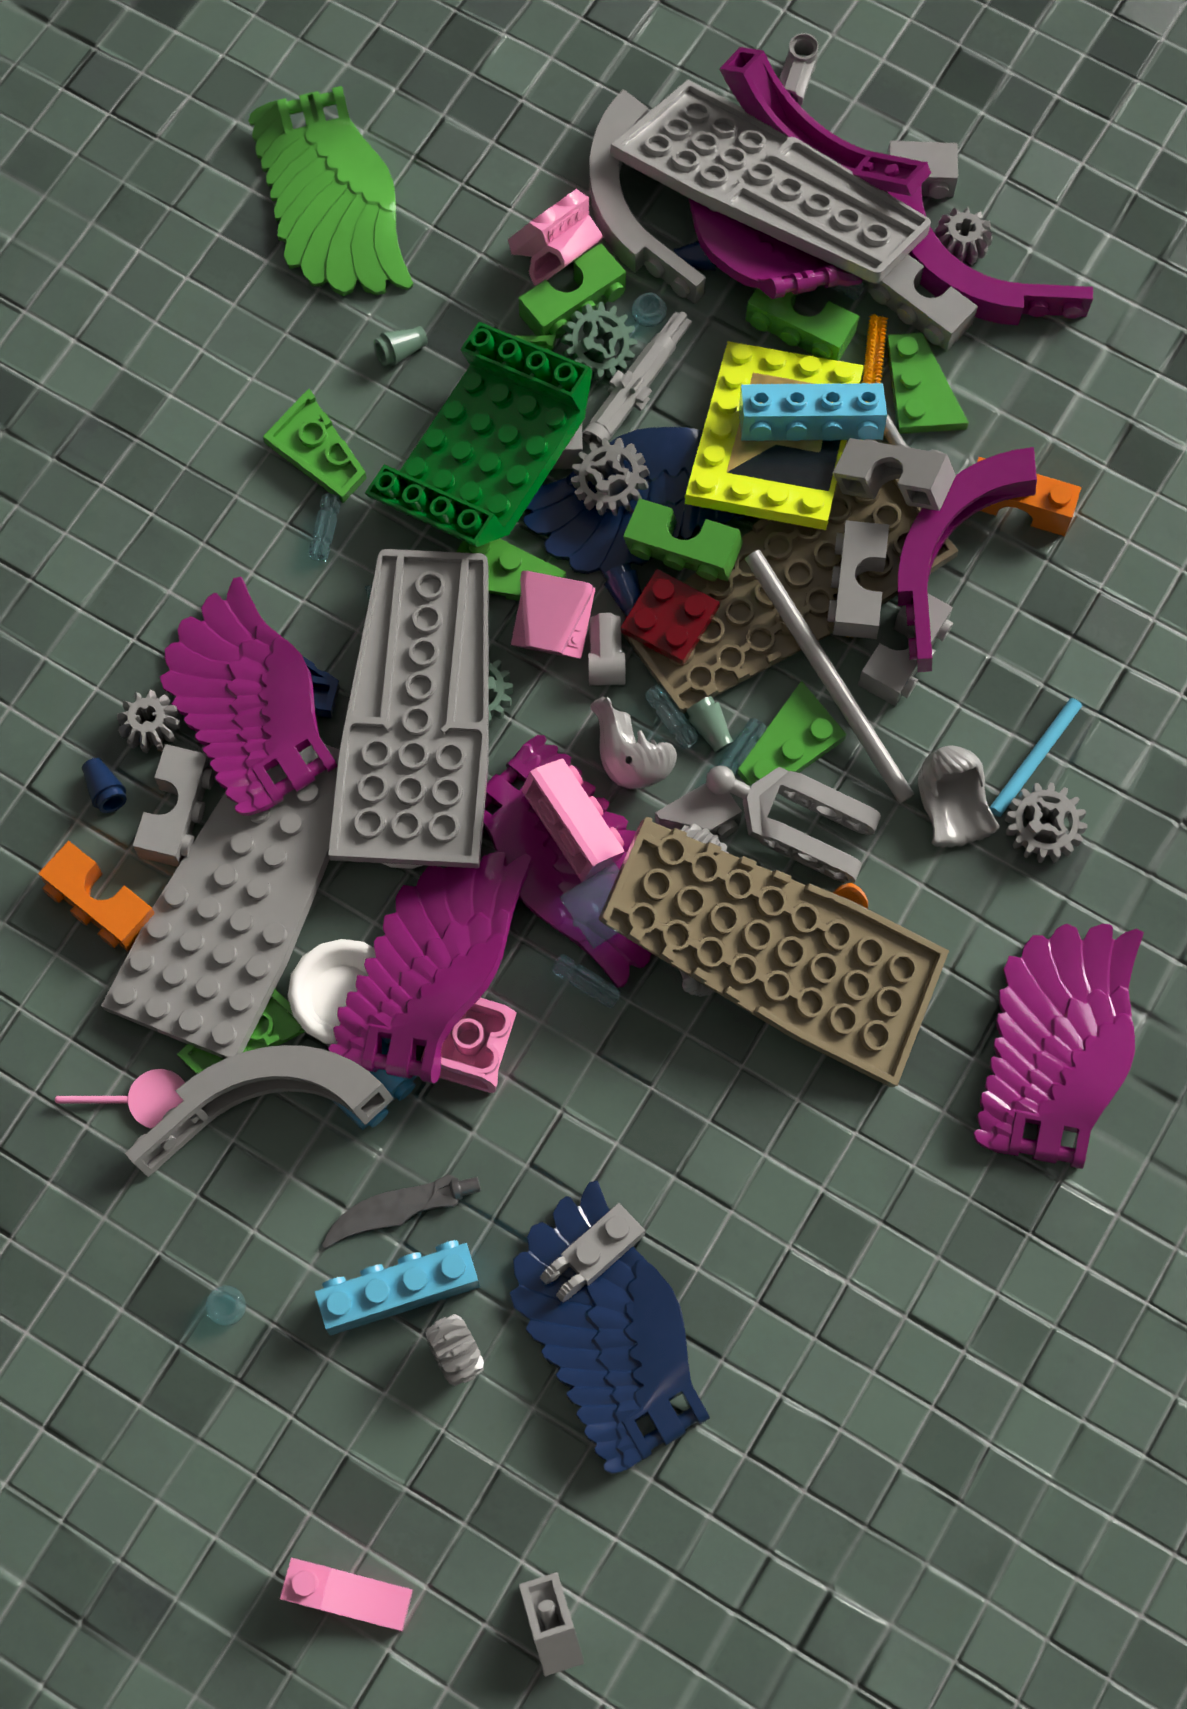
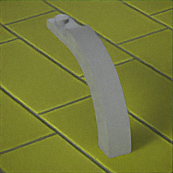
(616, 222)
(254, 1075)

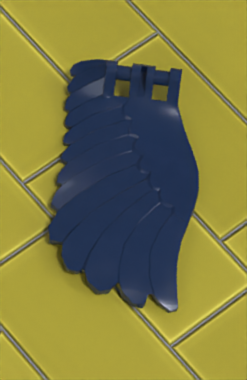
(597, 541)
(612, 1340)

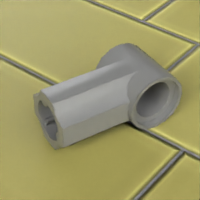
(799, 69)
(606, 658)

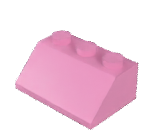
(572, 818)

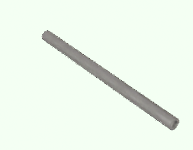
(829, 676)

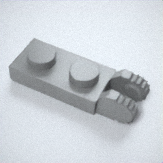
(595, 1251)

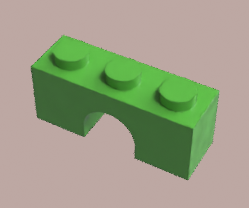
(599, 280)
(821, 335)
(709, 553)

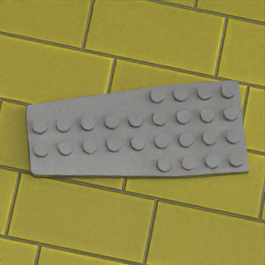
(770, 182)
(417, 716)
(229, 920)

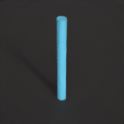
(1035, 757)

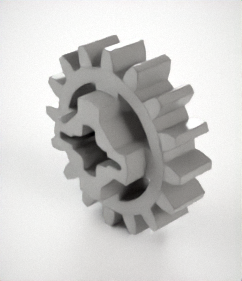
(601, 464)
(1046, 806)

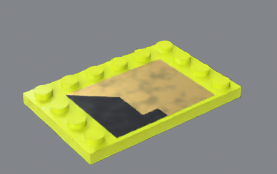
(766, 478)

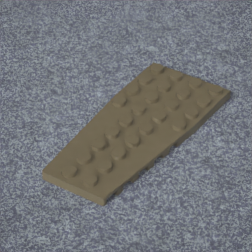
(747, 628)
(778, 948)

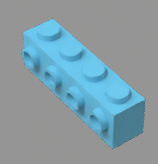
(770, 413)
(397, 1288)

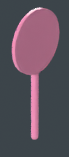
(147, 1099)

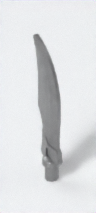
(398, 1206)

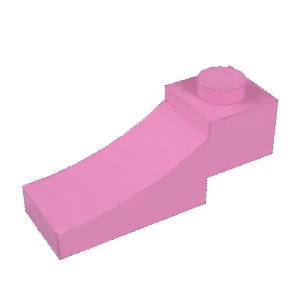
(346, 1594)

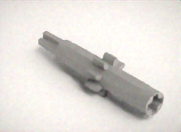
(633, 387)

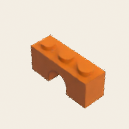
(1049, 508)
(71, 878)

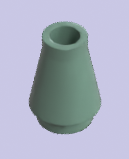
(397, 345)
(710, 723)

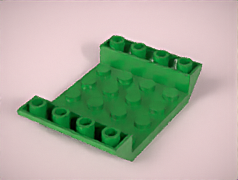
(490, 439)

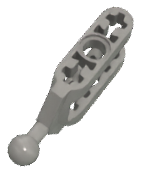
(788, 840)

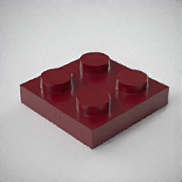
(670, 617)

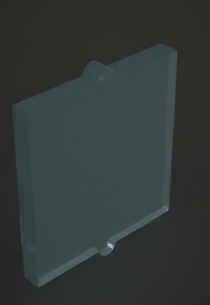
(586, 904)

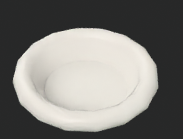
(322, 984)

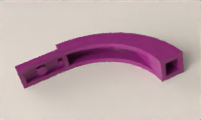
(766, 99)
(996, 299)
(973, 489)

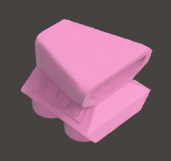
(556, 237)
(552, 614)
(477, 1046)

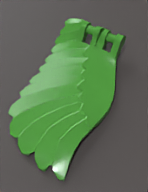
(329, 195)

